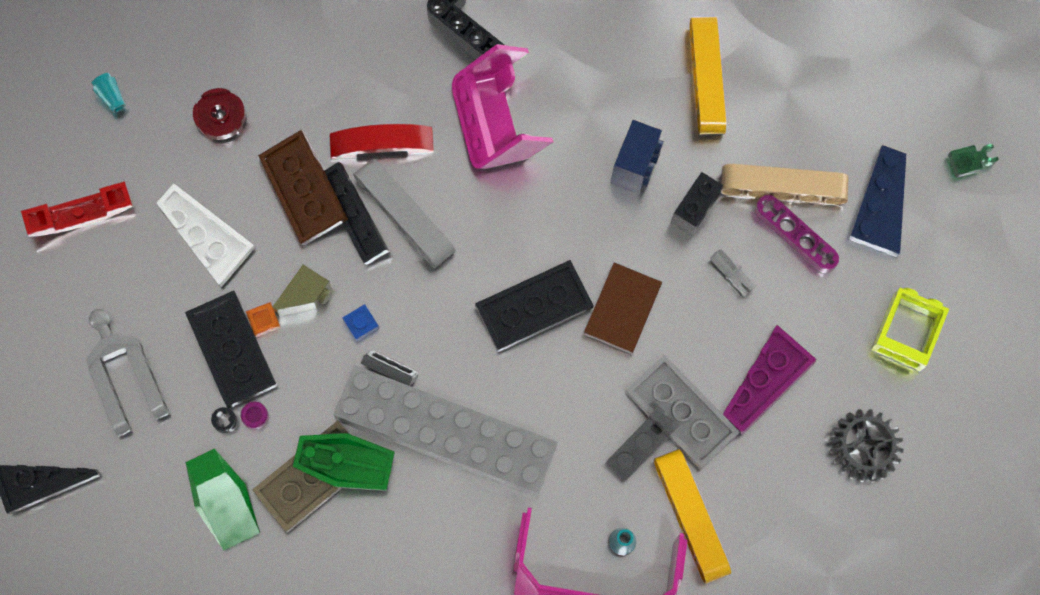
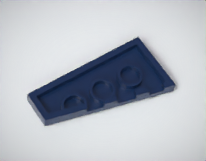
(881, 208)

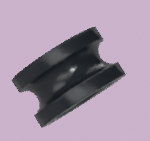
(232, 419)

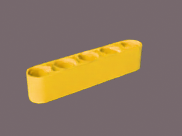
(707, 75)
(692, 516)

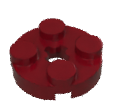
(207, 106)

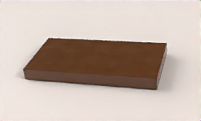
(302, 187)

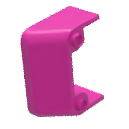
(485, 110)

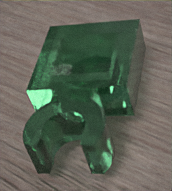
(969, 160)

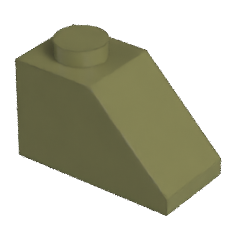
(303, 293)

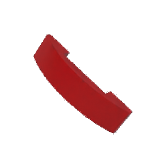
(381, 138)
(78, 212)

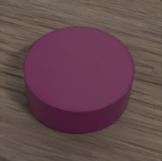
(254, 415)

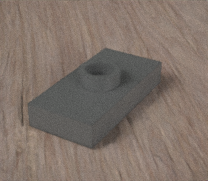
(389, 368)

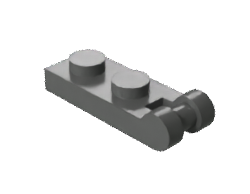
(642, 444)

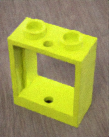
(899, 351)

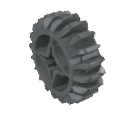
(867, 456)

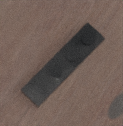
(359, 223)

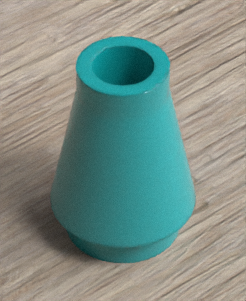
(108, 91)
(619, 547)

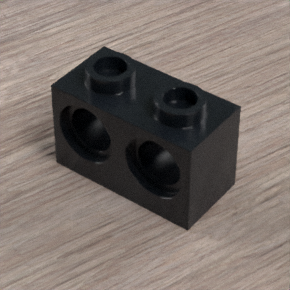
(696, 203)

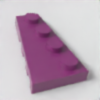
(769, 378)

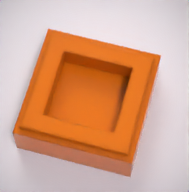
(263, 319)

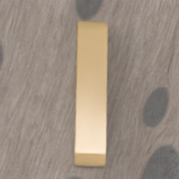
(785, 184)

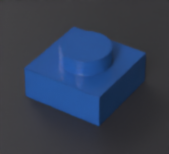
(360, 322)

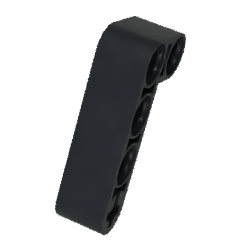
(463, 36)

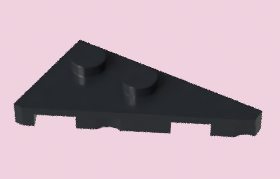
(28, 485)

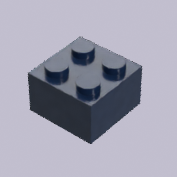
(637, 157)

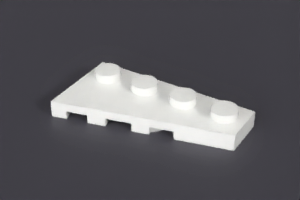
(208, 236)

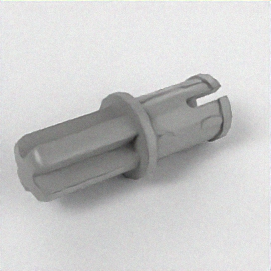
(732, 272)

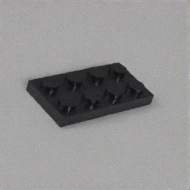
(534, 305)
(231, 349)

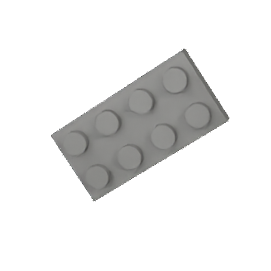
(701, 428)

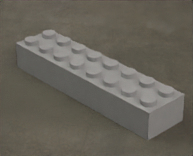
(445, 431)

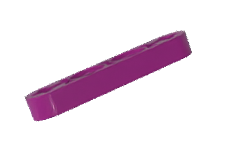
(793, 237)

